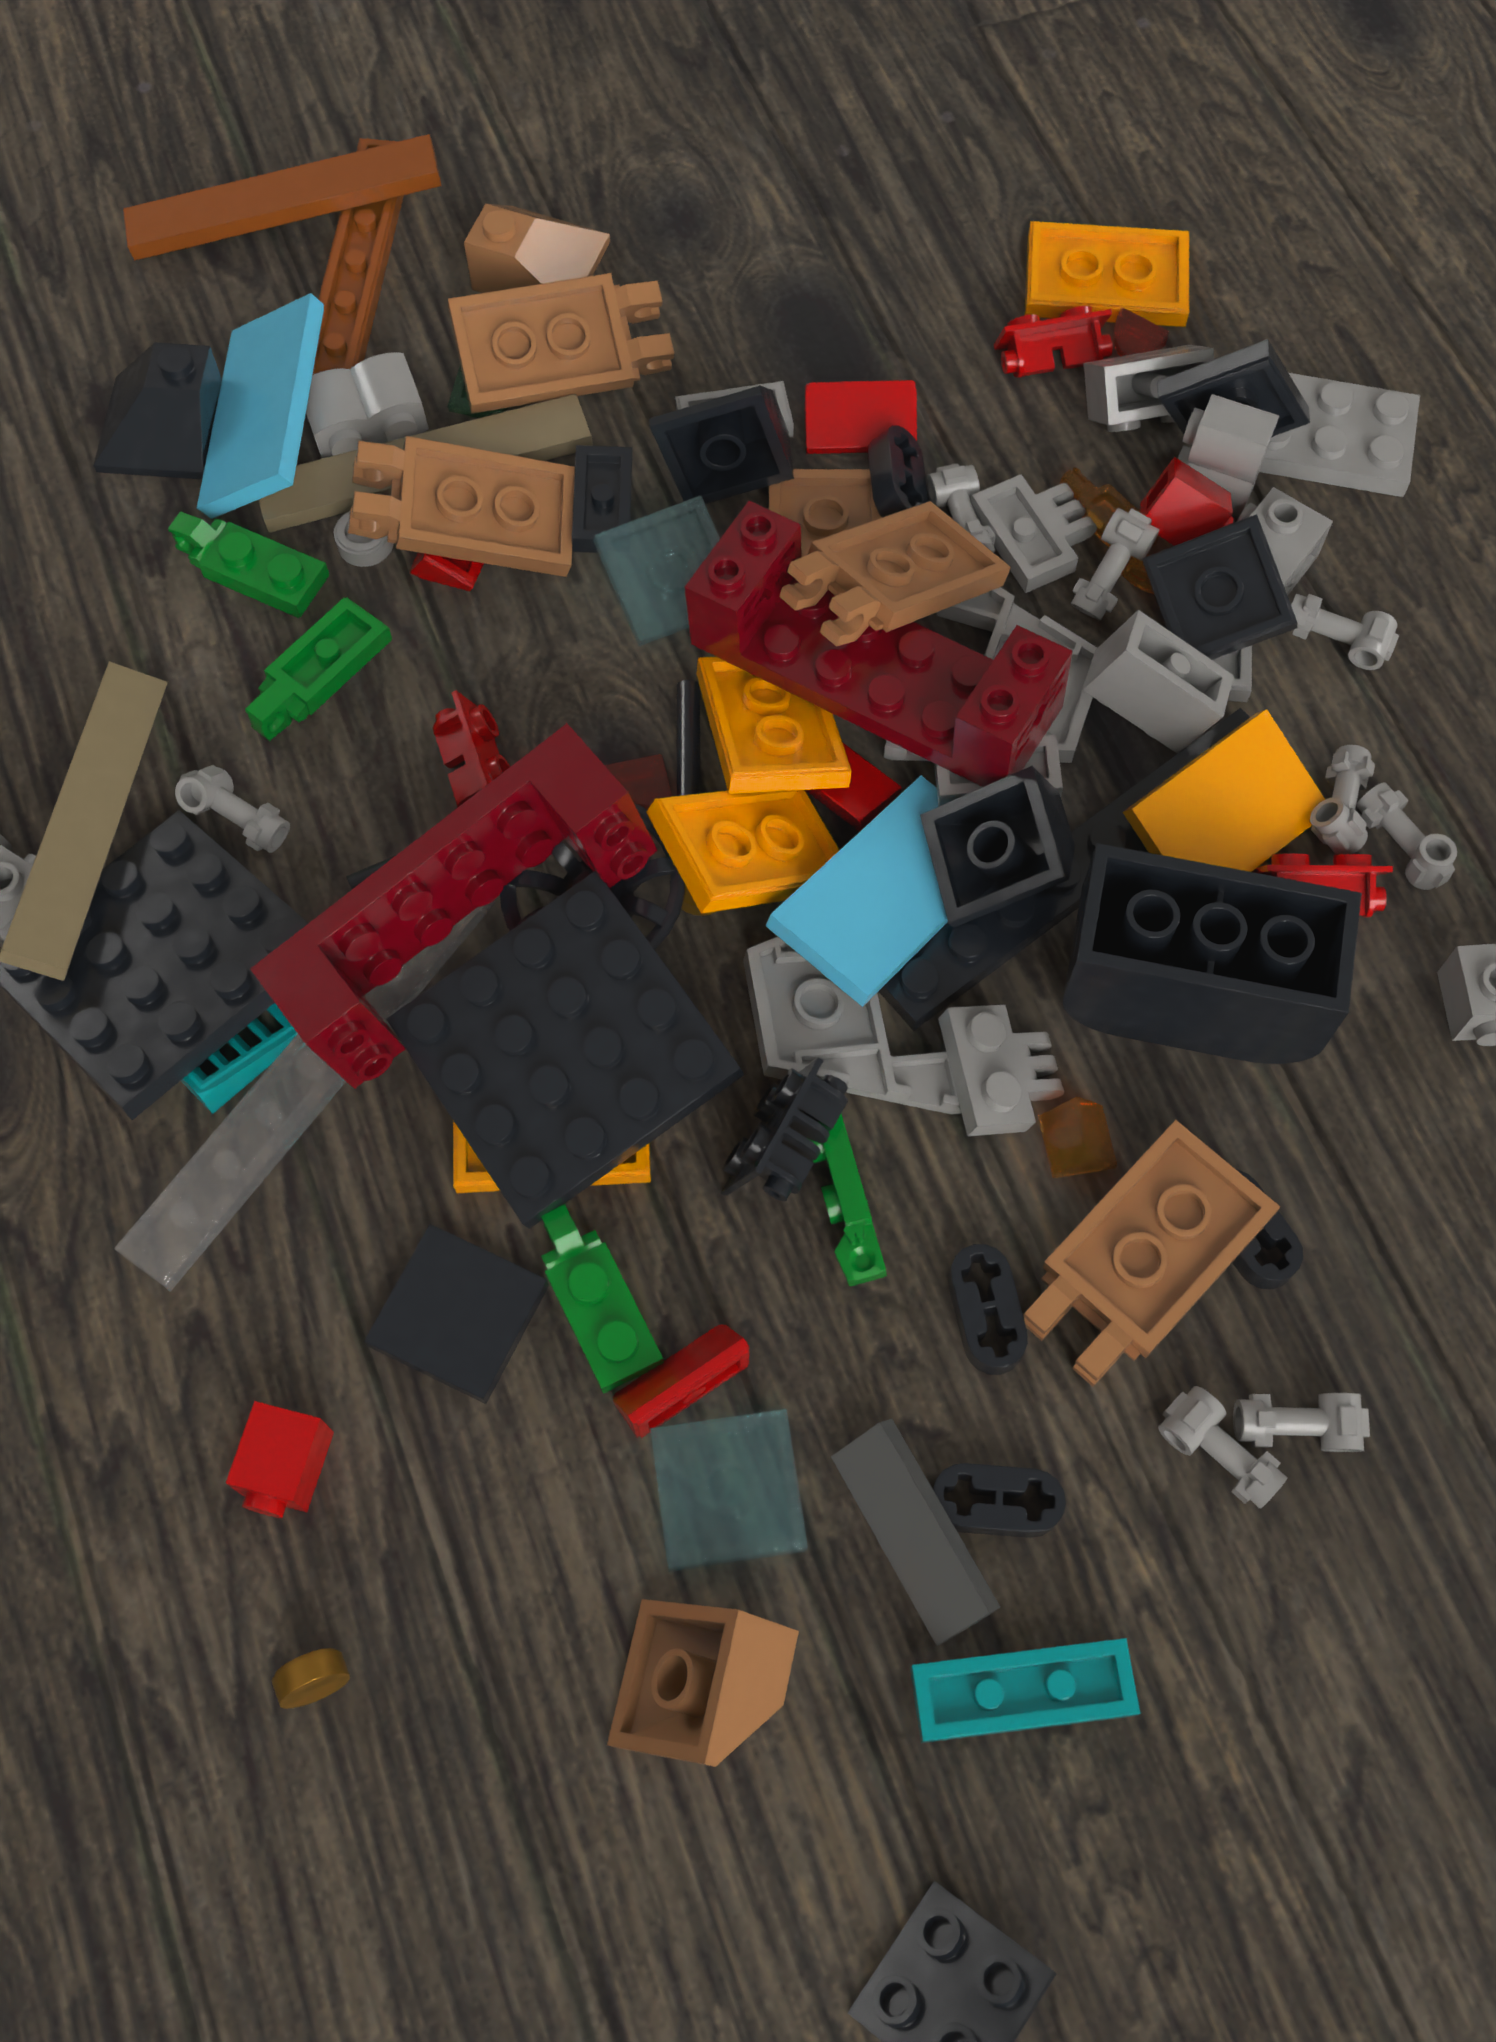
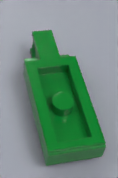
(250, 563)
(316, 667)
(846, 1202)
(597, 1303)

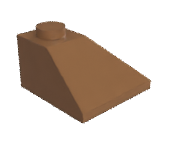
(527, 248)
(700, 1681)

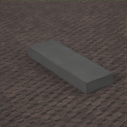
(915, 1532)

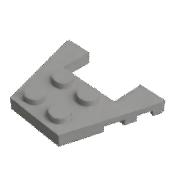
(999, 614)
(809, 1017)

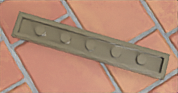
(533, 432)
(83, 823)

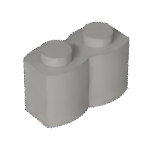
(364, 403)
(1229, 445)

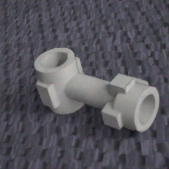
(953, 488)
(1128, 536)
(1370, 640)
(214, 789)
(1335, 818)
(1429, 854)
(1337, 1421)
(1194, 1422)

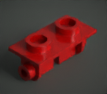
(1073, 333)
(470, 737)
(1348, 872)

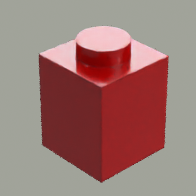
(1186, 504)
(279, 1459)

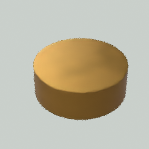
(310, 1678)

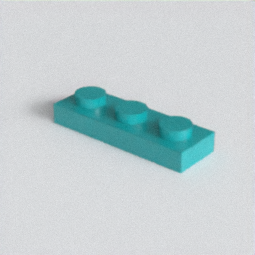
(1024, 1690)

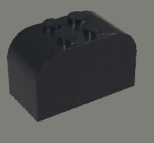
(1210, 957)

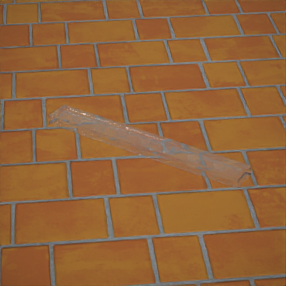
(260, 1134)

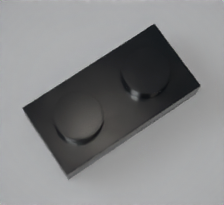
(600, 492)

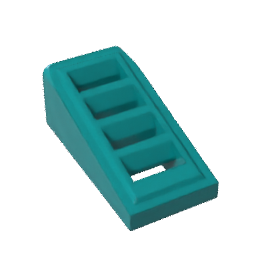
(235, 1075)

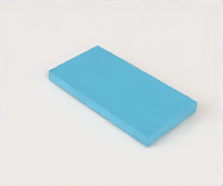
(261, 407)
(870, 901)

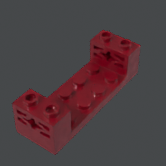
(898, 684)
(436, 882)

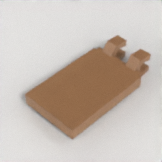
(556, 340)
(824, 501)
(466, 504)
(893, 572)
(1150, 1249)

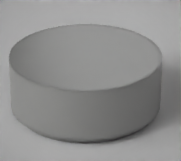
(358, 549)

